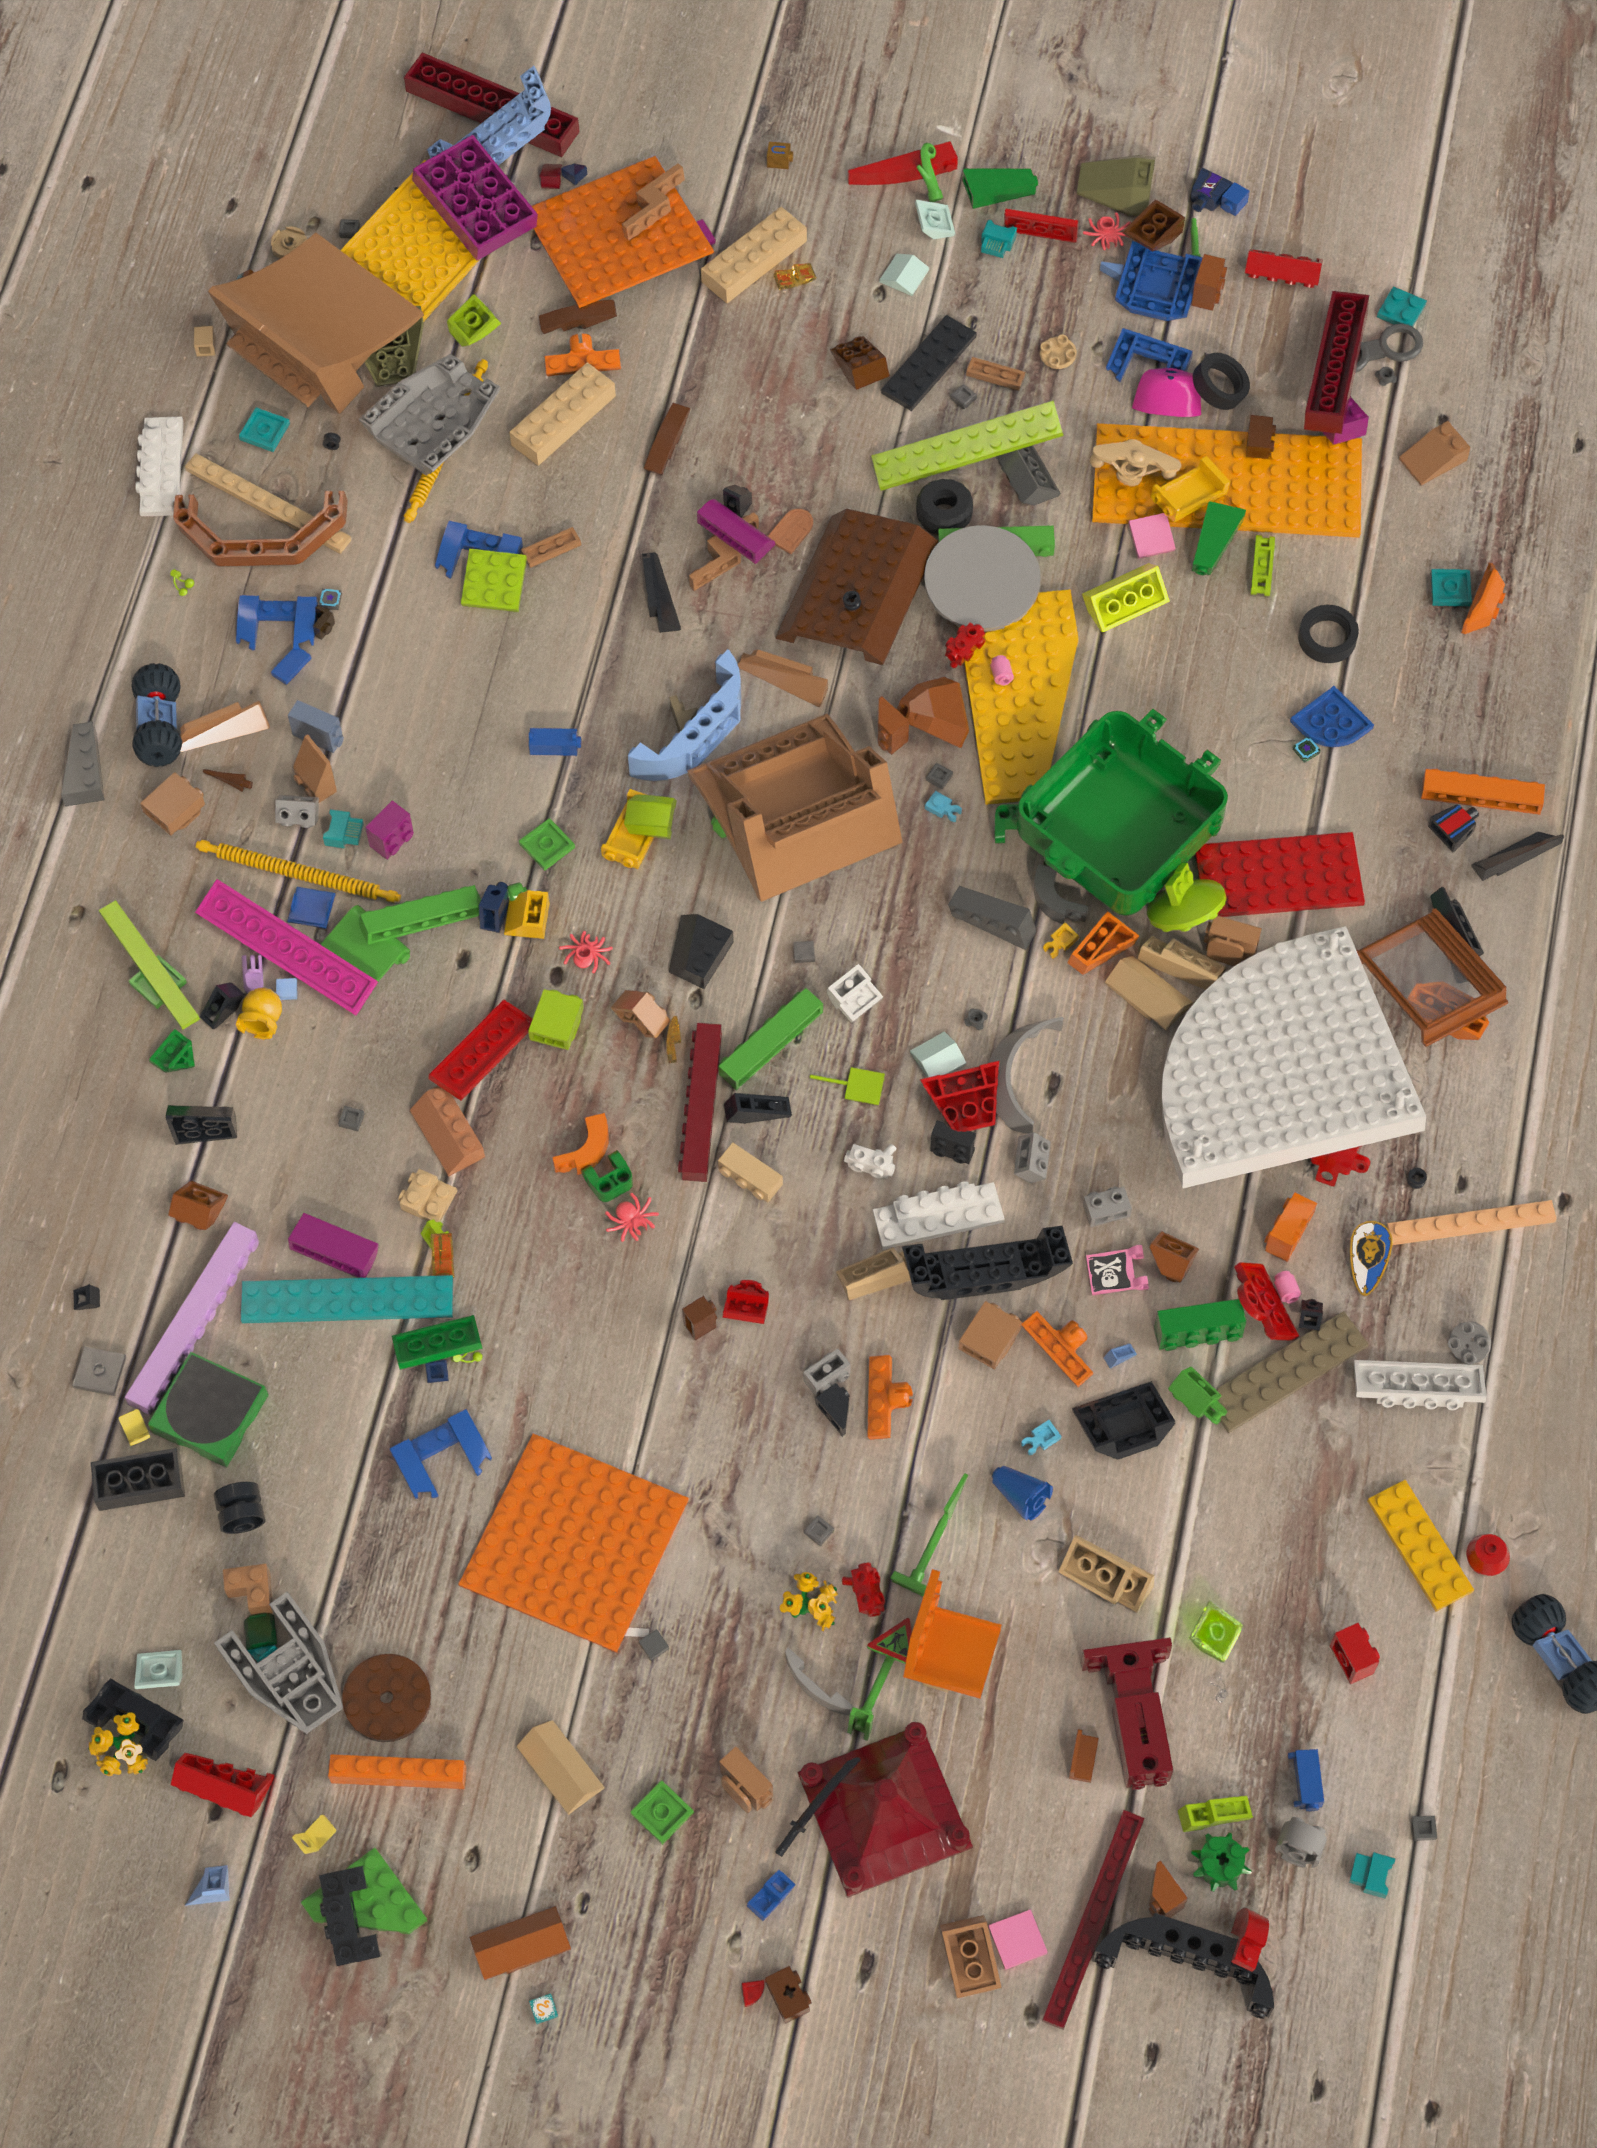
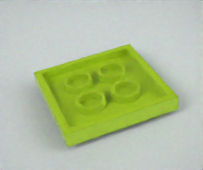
(494, 580)

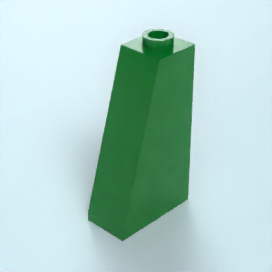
(997, 185)
(1217, 532)

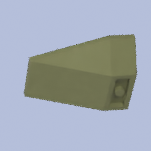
(1118, 182)
(397, 358)

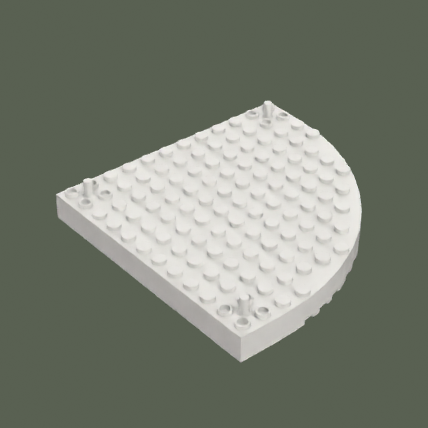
(1284, 1065)

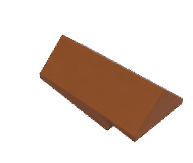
(520, 1943)

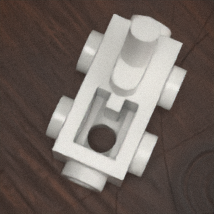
(874, 1162)

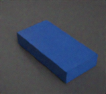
(291, 665)

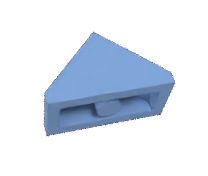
(212, 1887)

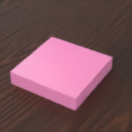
(1151, 535)
(1017, 1939)

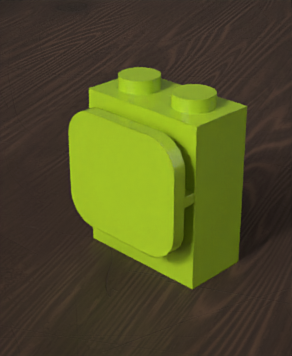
(556, 1019)

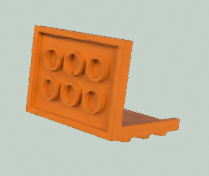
(950, 1646)

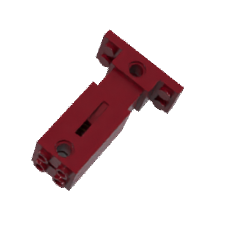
(1136, 1708)

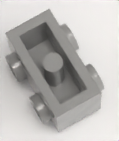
(297, 810)
(1032, 1157)
(1107, 1206)
(826, 1372)

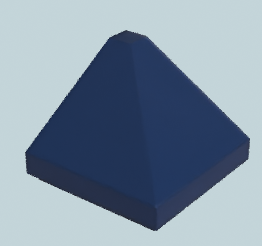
(437, 1371)

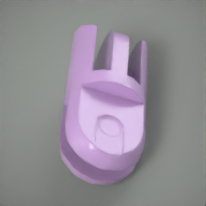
(252, 977)

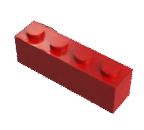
(1283, 267)
(221, 1783)

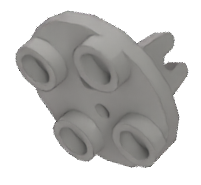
(1463, 1335)

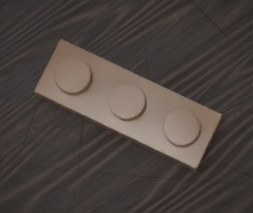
(995, 373)
(551, 547)

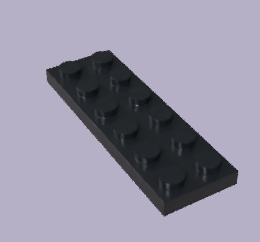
(928, 363)

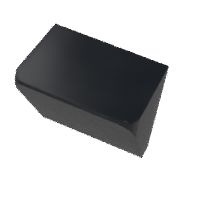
(86, 1297)

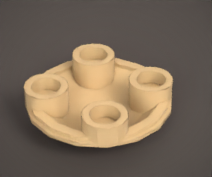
(1058, 352)

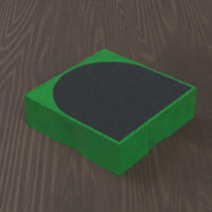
(208, 1409)

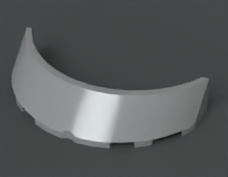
(1007, 1105)

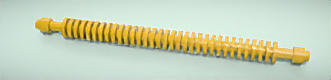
(426, 482)
(298, 871)

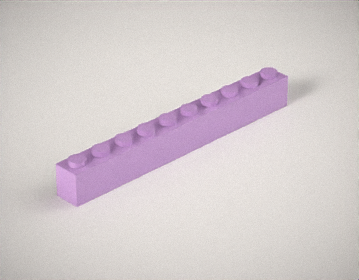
(192, 1318)

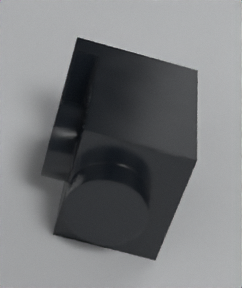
(1311, 1309)

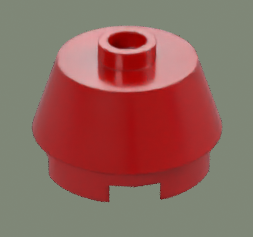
(1488, 1554)

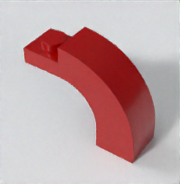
(1252, 1935)

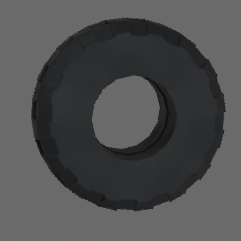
(944, 492)

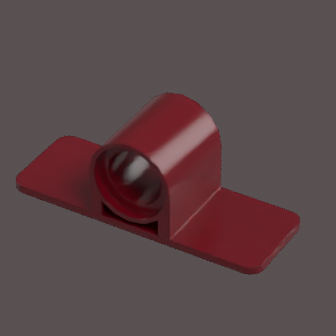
(551, 176)

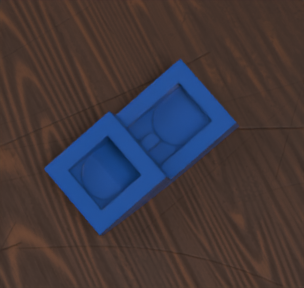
(771, 1895)

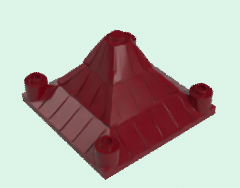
(887, 1811)

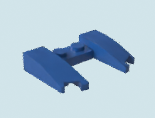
(1133, 342)
(459, 537)
(253, 610)
(410, 1453)

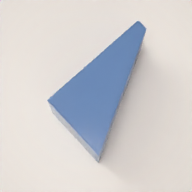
(1112, 269)
(1119, 1355)

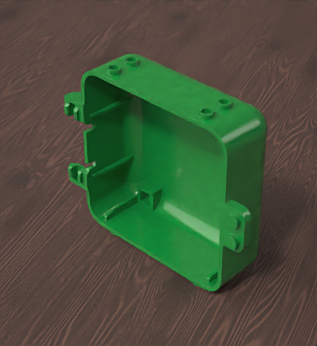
(1122, 810)

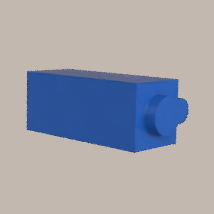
(554, 741)
(1308, 1779)

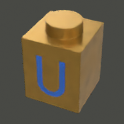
(779, 155)

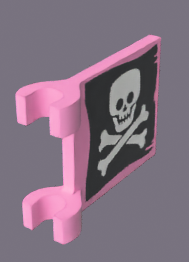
(1115, 1272)

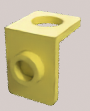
(134, 1427)
(315, 1835)

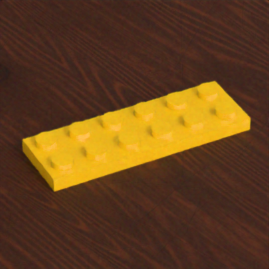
(1420, 1545)

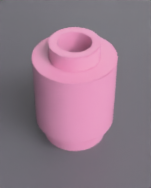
(1001, 670)
(1287, 1287)

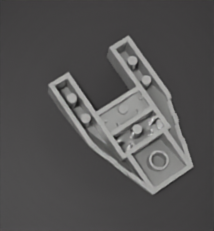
(294, 1678)

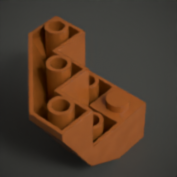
(937, 710)

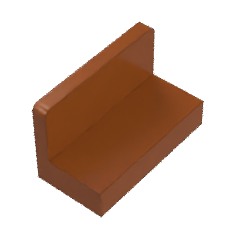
(1083, 1757)

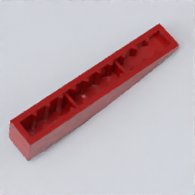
(903, 167)

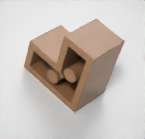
(642, 1011)
(252, 1582)

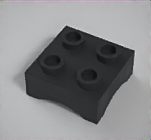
(952, 1143)

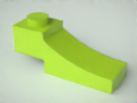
(1214, 1813)

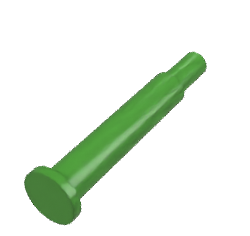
(1194, 238)

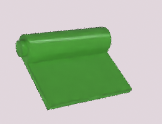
(373, 959)

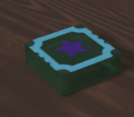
(1306, 749)

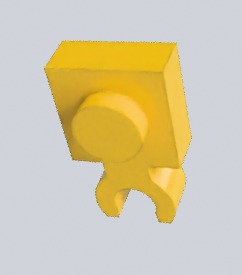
(1062, 938)

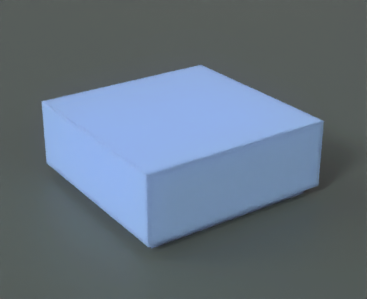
(286, 988)

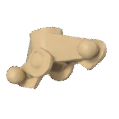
(1134, 461)

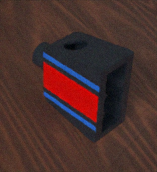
(1454, 825)

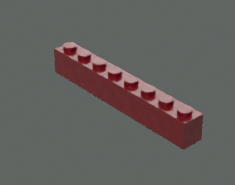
(701, 1102)

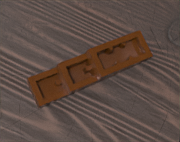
(573, 316)
(667, 438)

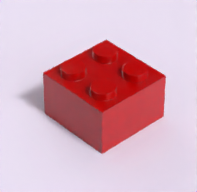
(1355, 1653)

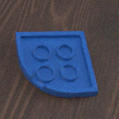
(1332, 720)

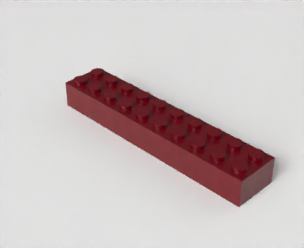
(480, 99)
(1336, 362)

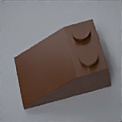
(1156, 226)

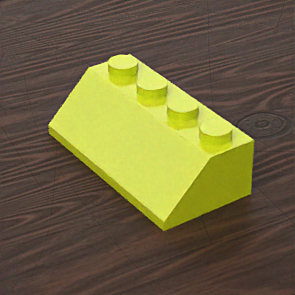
(1126, 597)

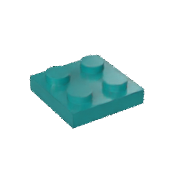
(1401, 307)
(264, 429)
(1451, 587)

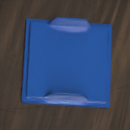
(311, 907)

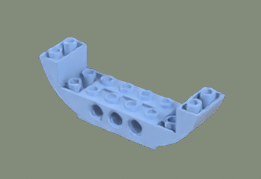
(512, 124)
(699, 735)

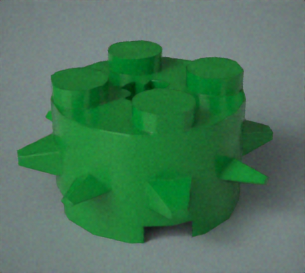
(1209, 1866)

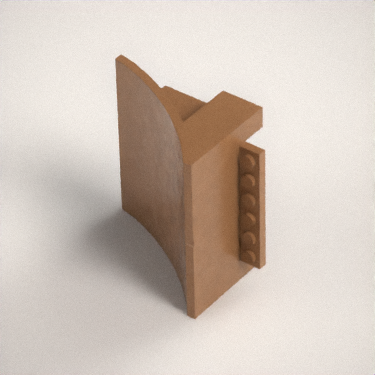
(313, 321)
(800, 805)

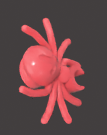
(1107, 231)
(586, 951)
(631, 1217)

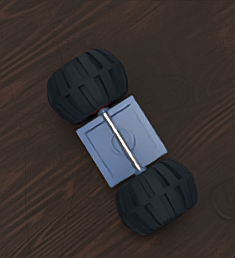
(156, 734)
(1540, 1625)

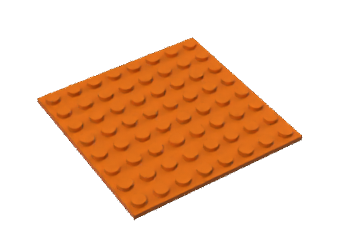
(588, 241)
(574, 1542)

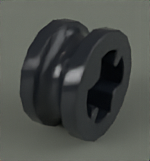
(331, 441)
(852, 595)
(1412, 1183)

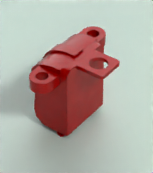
(1340, 1162)

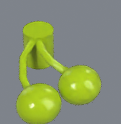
(189, 583)
(477, 1356)

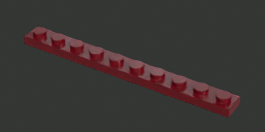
(1093, 1920)

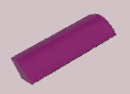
(734, 530)
(333, 1246)

